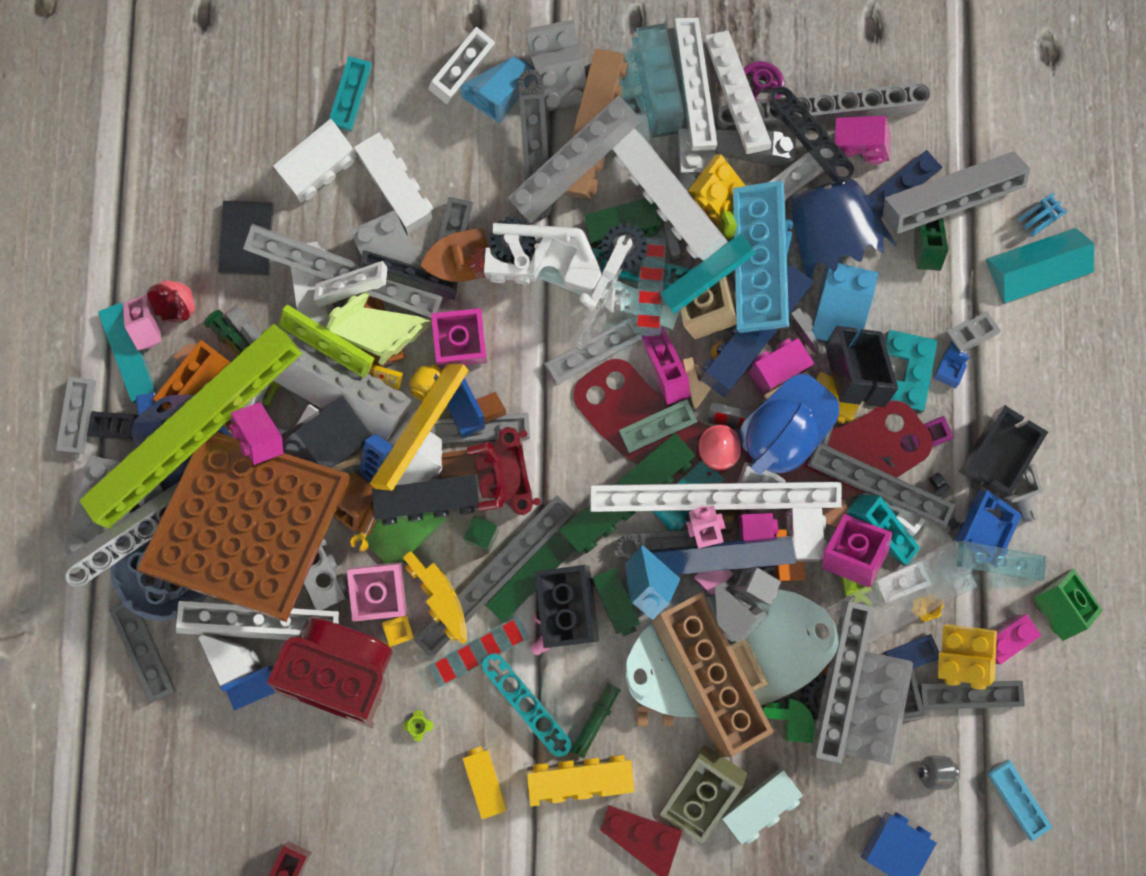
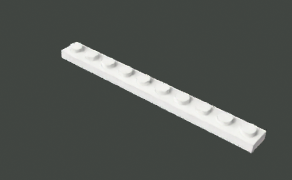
(721, 495)

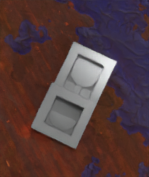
(973, 332)

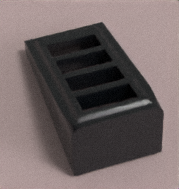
(126, 434)

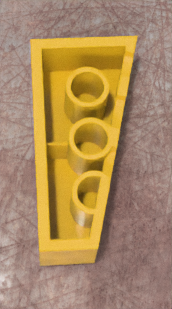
(580, 780)

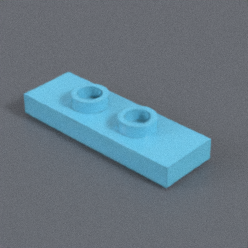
(1019, 800)

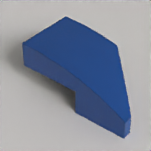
(951, 366)

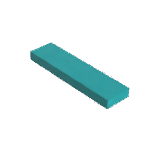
(707, 273)
(128, 358)

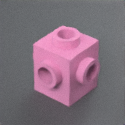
(706, 526)

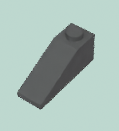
(780, 153)

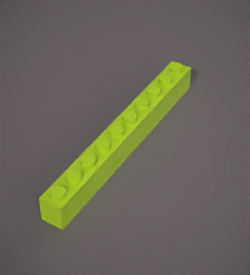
(190, 427)

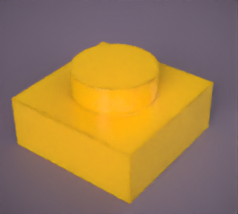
(398, 630)

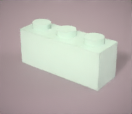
(762, 806)

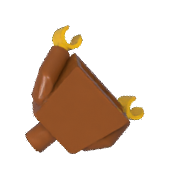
(357, 509)

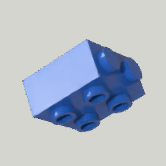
(898, 847)

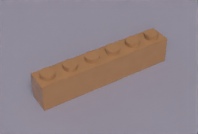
(600, 90)

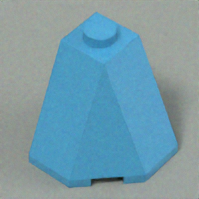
(497, 88)
(649, 582)

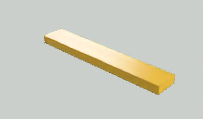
(419, 427)

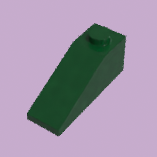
(930, 245)

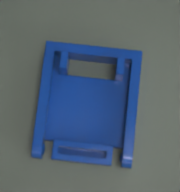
(984, 527)

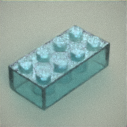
(657, 80)

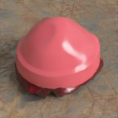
(171, 301)
(719, 448)

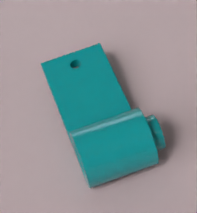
(698, 475)

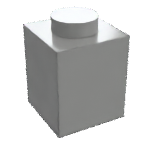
(757, 585)

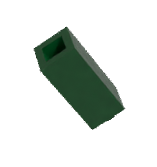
(481, 534)
(616, 602)

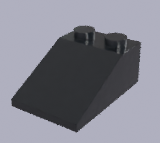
(327, 435)

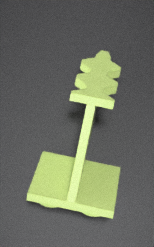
(374, 329)

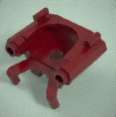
(503, 473)

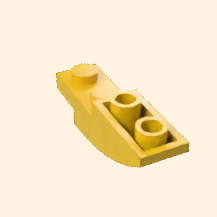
(443, 598)

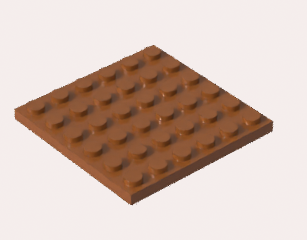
(244, 526)

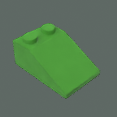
(396, 540)

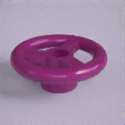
(764, 74)

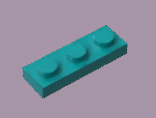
(350, 93)

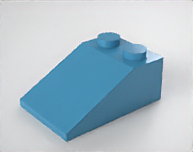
(843, 300)

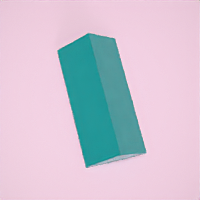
(1042, 264)

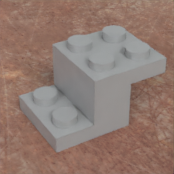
(559, 62)

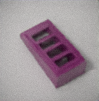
(944, 428)

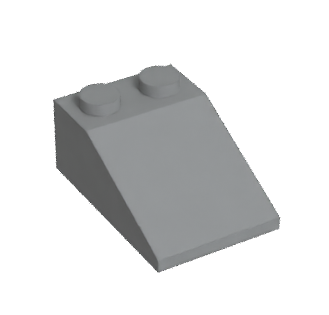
(385, 237)

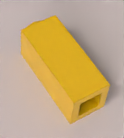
(484, 782)

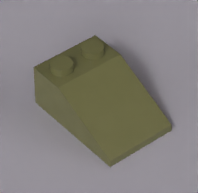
(703, 794)

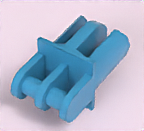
(1044, 213)

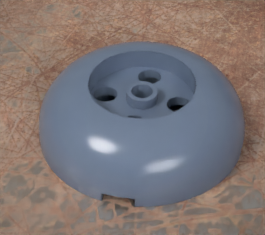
(146, 600)

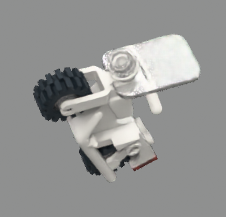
(571, 255)

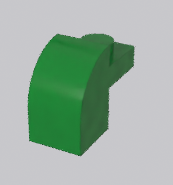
(796, 717)

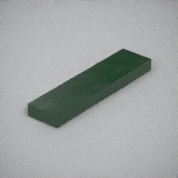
(523, 582)

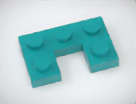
(920, 358)

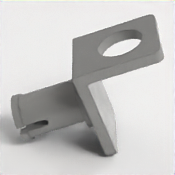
(1024, 497)

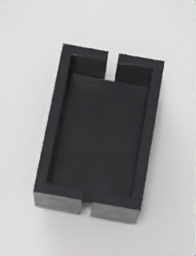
(863, 369)
(1003, 452)

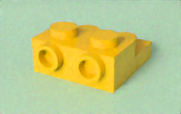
(715, 188)
(967, 656)

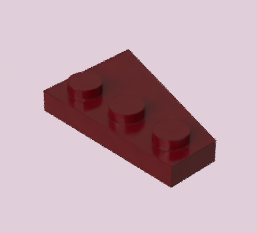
(643, 838)

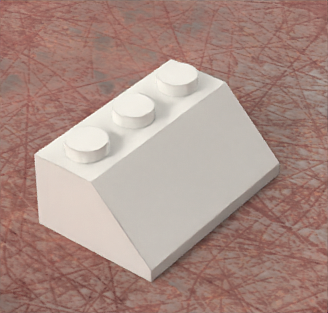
(315, 161)

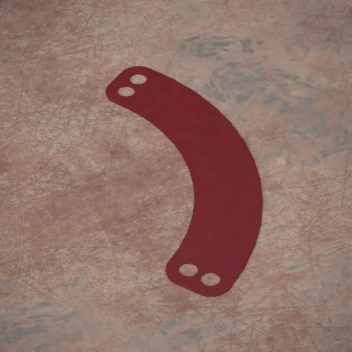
(860, 439)

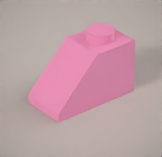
(141, 323)

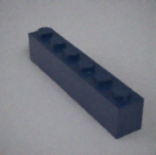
(744, 347)

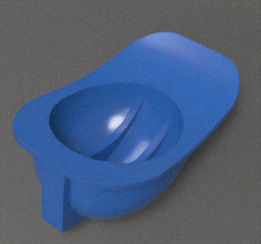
(789, 425)

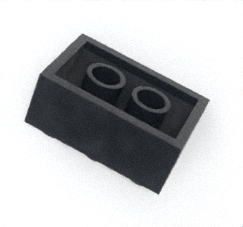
(566, 606)

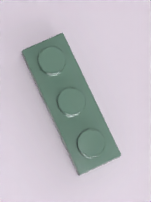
(658, 426)

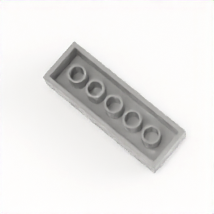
(325, 380)

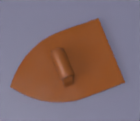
(451, 256)

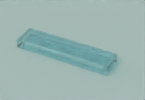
(1001, 561)

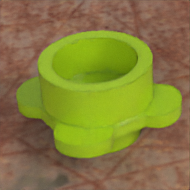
(410, 725)

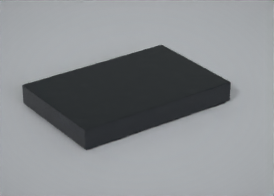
(235, 227)

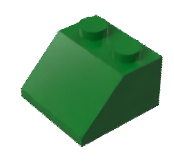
(1068, 605)

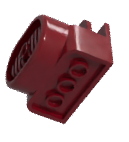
(333, 670)

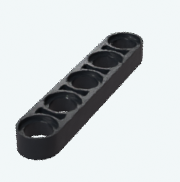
(813, 146)

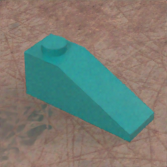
(876, 512)

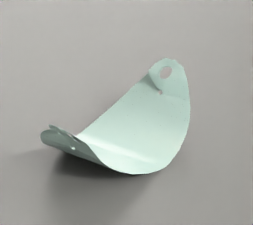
(778, 644)

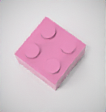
(377, 591)

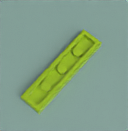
(325, 341)

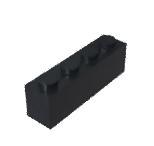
(426, 499)

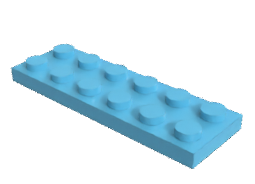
(763, 277)

